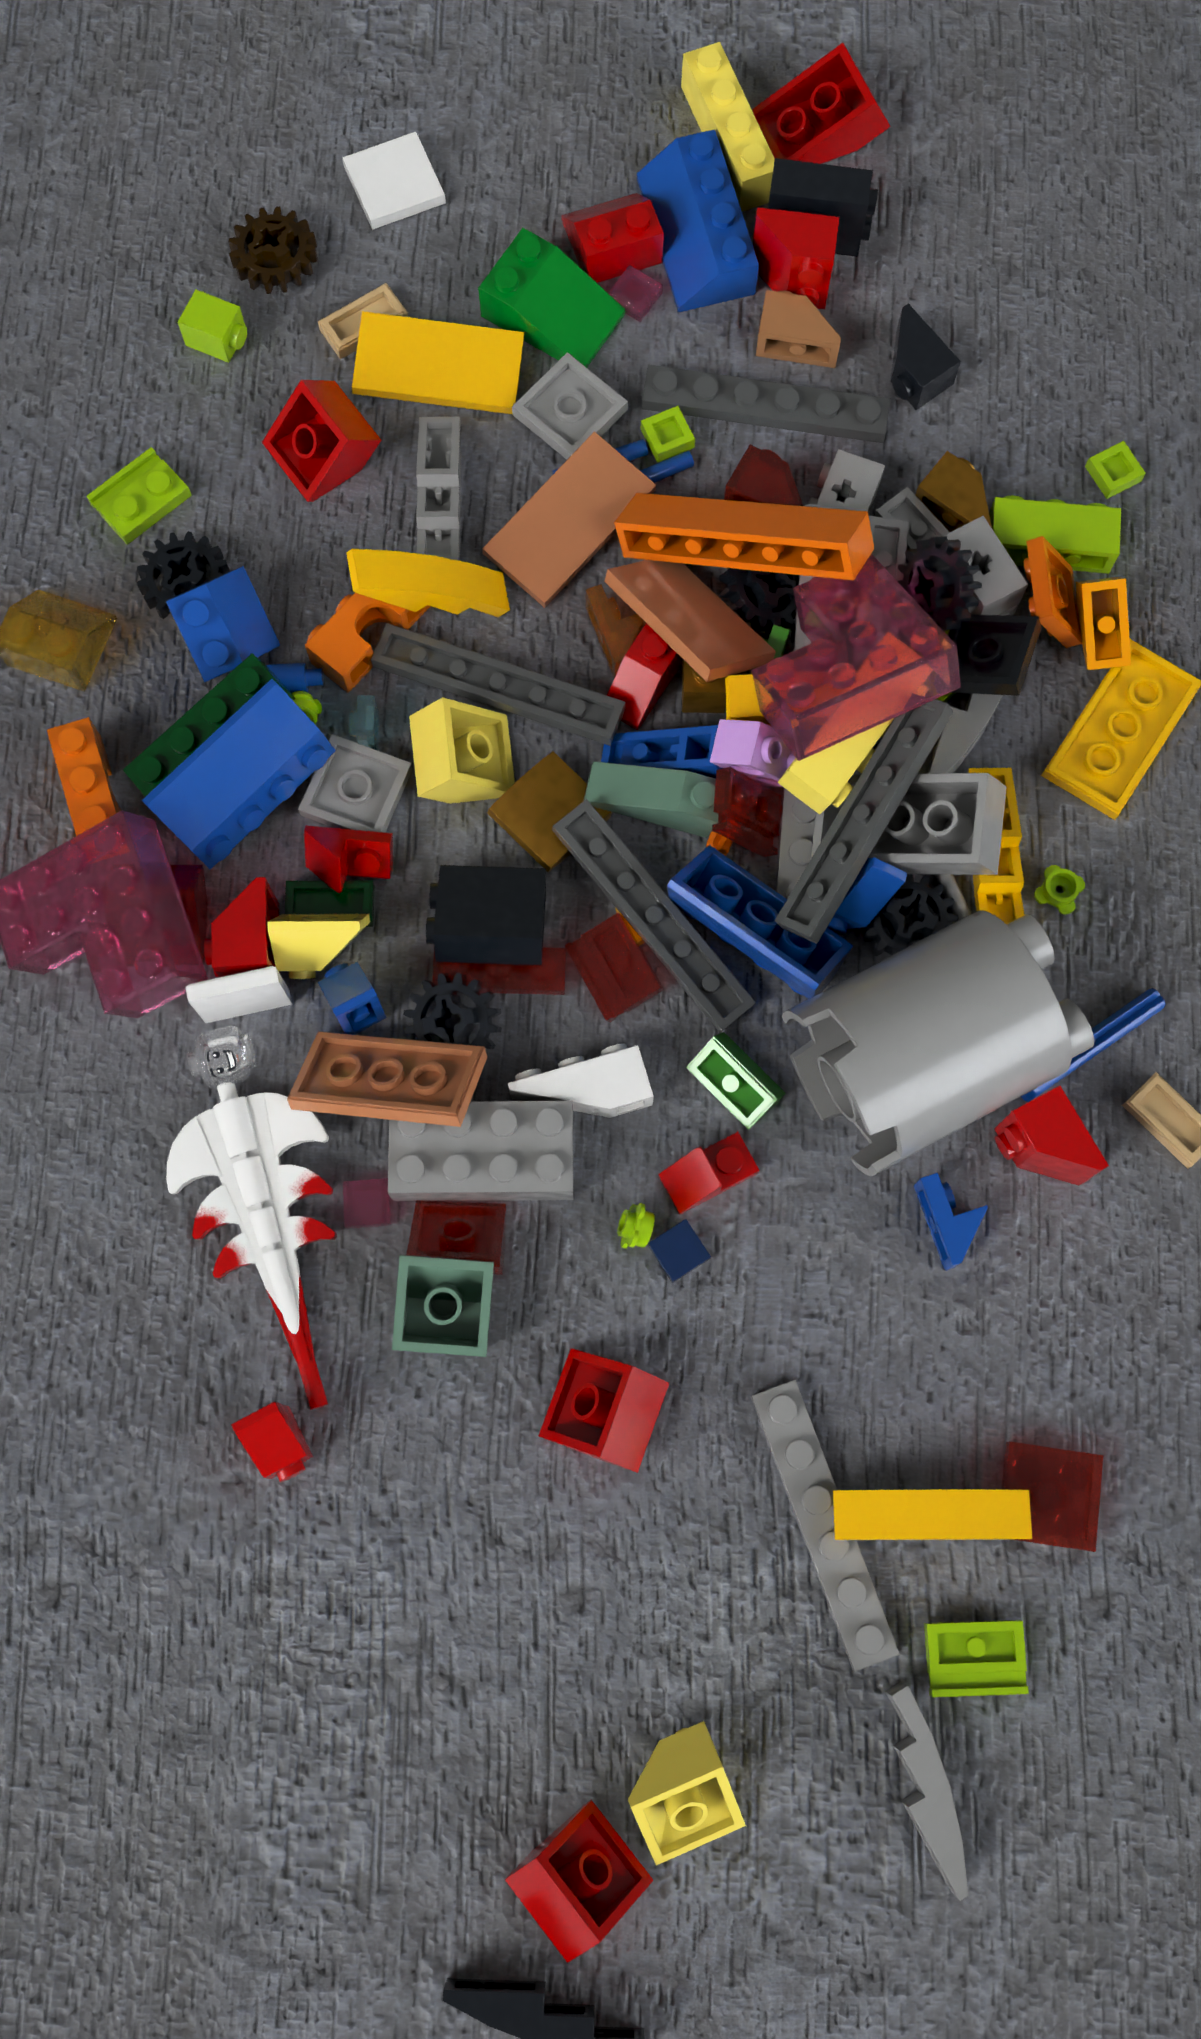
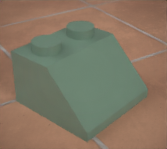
(443, 1305)

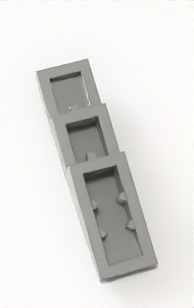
(439, 487)
(962, 732)
(932, 1804)

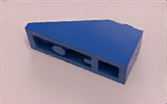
(666, 748)

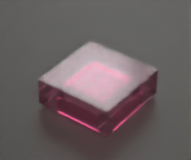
(636, 292)
(366, 1203)

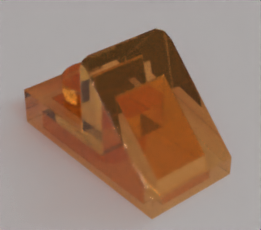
(613, 633)

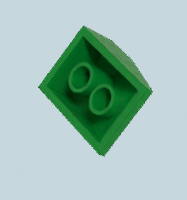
(549, 300)

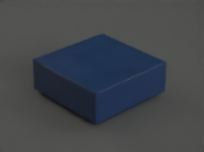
(679, 1251)

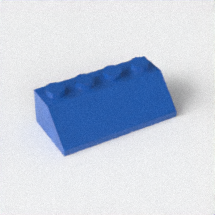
(704, 230)
(240, 774)
(744, 915)

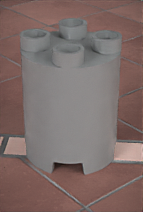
(937, 1036)

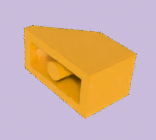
(1104, 622)

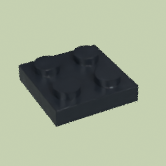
(995, 652)

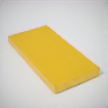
(437, 362)
(1122, 730)

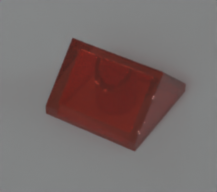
(459, 1231)

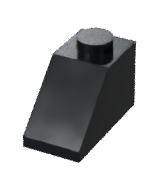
(921, 361)

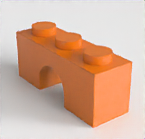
(339, 644)
(83, 773)

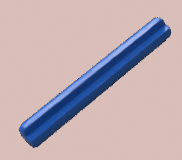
(1110, 1031)

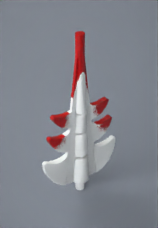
(243, 1147)

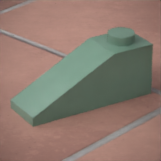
(654, 795)

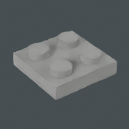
(569, 406)
(356, 788)

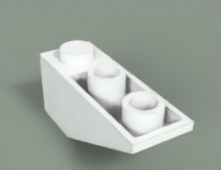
(596, 1086)

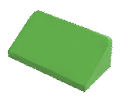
(735, 1080)

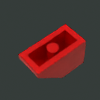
(644, 675)
(274, 1441)

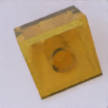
(55, 638)

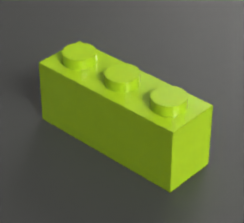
(1081, 533)

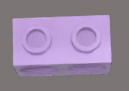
(752, 750)

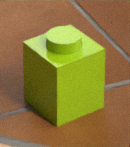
(212, 326)

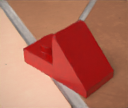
(344, 852)
(708, 1172)

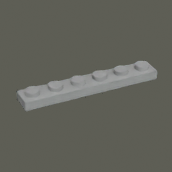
(810, 1493)

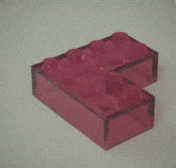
(866, 661)
(116, 903)

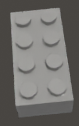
(940, 825)
(494, 1156)

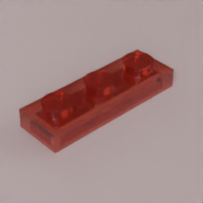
(512, 978)

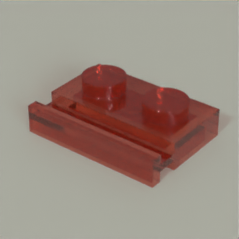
(746, 812)
(614, 967)

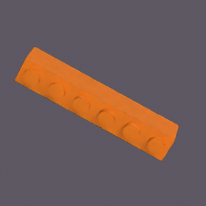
(746, 535)

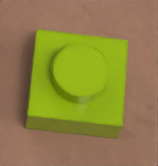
(667, 434)
(1115, 469)

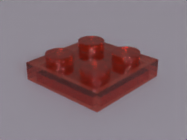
(1062, 1493)

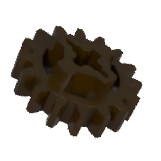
(273, 250)

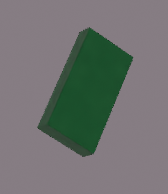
(319, 898)

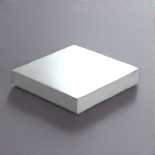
(394, 180)
(239, 994)

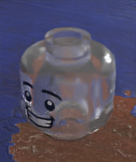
(222, 1056)

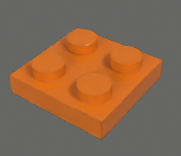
(1053, 592)

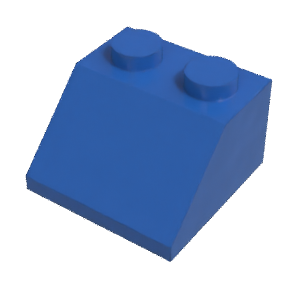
(223, 623)

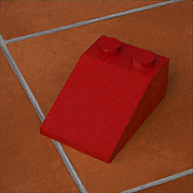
(821, 112)

